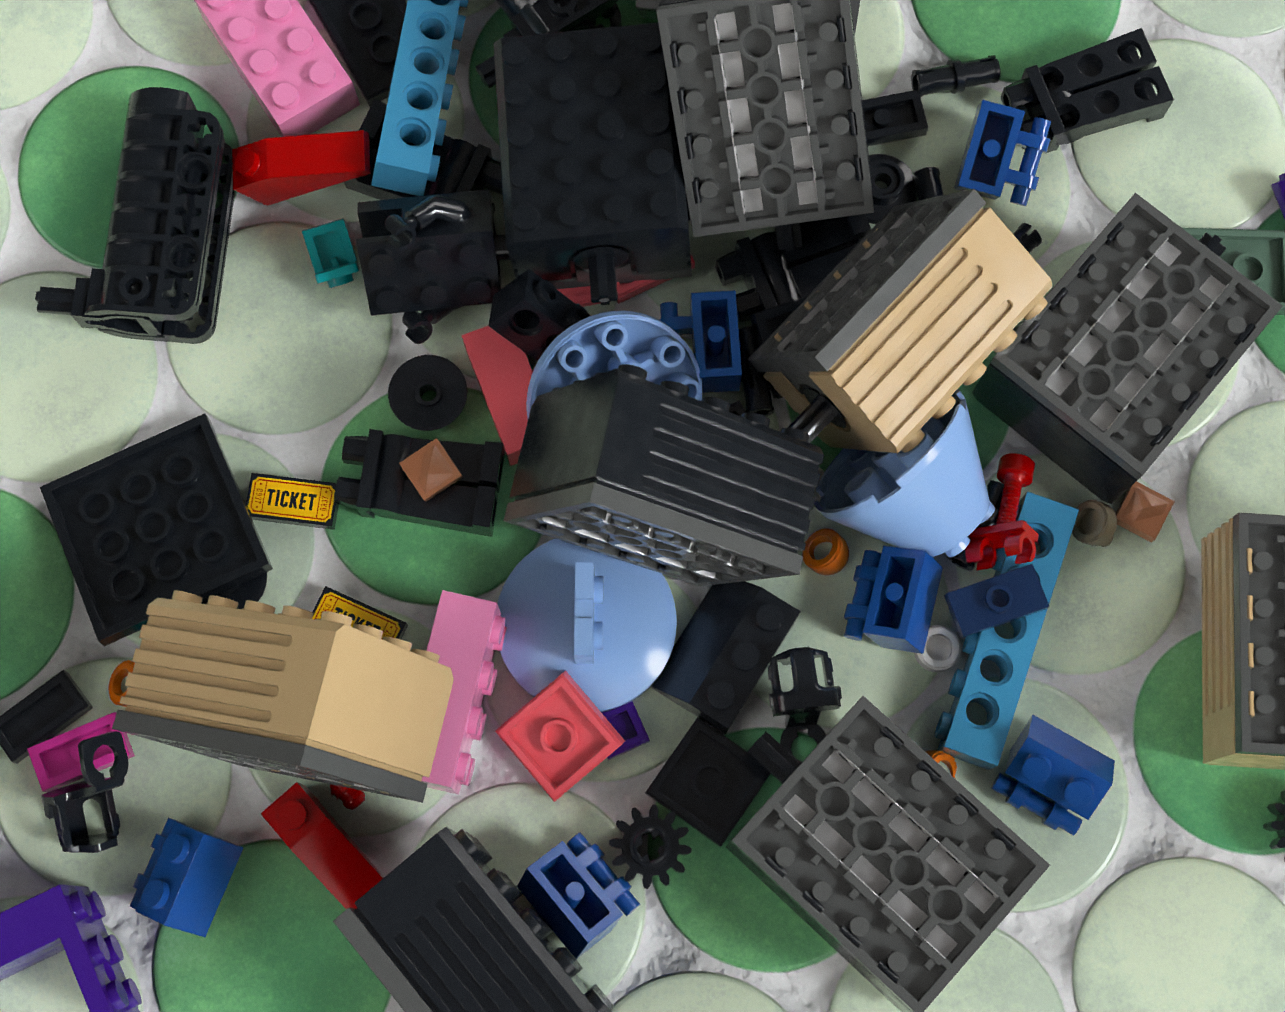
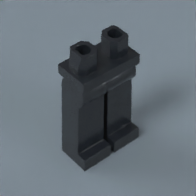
(1093, 90)
(459, 170)
(784, 276)
(388, 492)

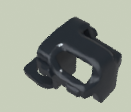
(807, 698)
(66, 803)

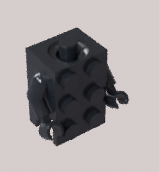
(429, 256)

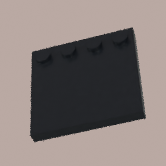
(154, 525)

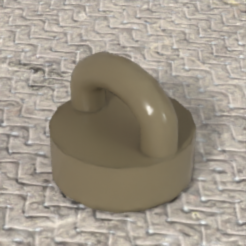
(1095, 523)

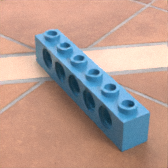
(428, 49)
(984, 743)

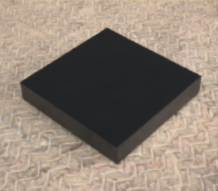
(708, 782)

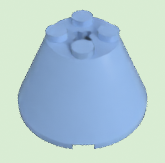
(916, 497)

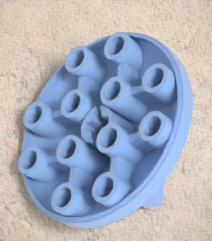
(613, 340)
(586, 617)

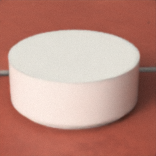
(941, 649)

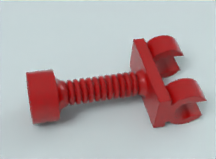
(1014, 536)

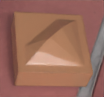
(431, 470)
(1143, 511)

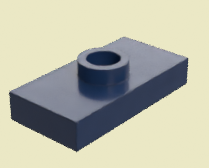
(996, 601)

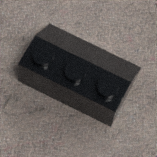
(725, 651)

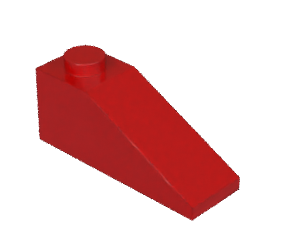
(299, 164)
(322, 844)

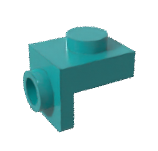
(331, 253)

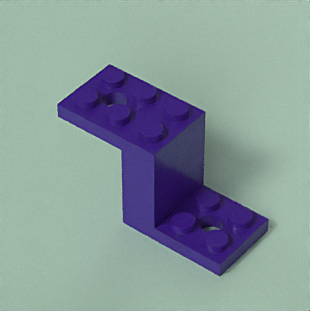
(69, 921)

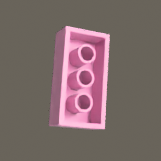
(282, 62)
(466, 639)

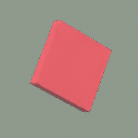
(560, 736)

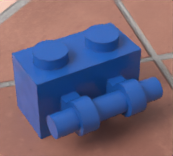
(991, 149)
(714, 337)
(894, 598)
(1058, 768)
(185, 878)
(570, 896)

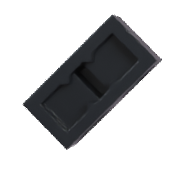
(532, 313)

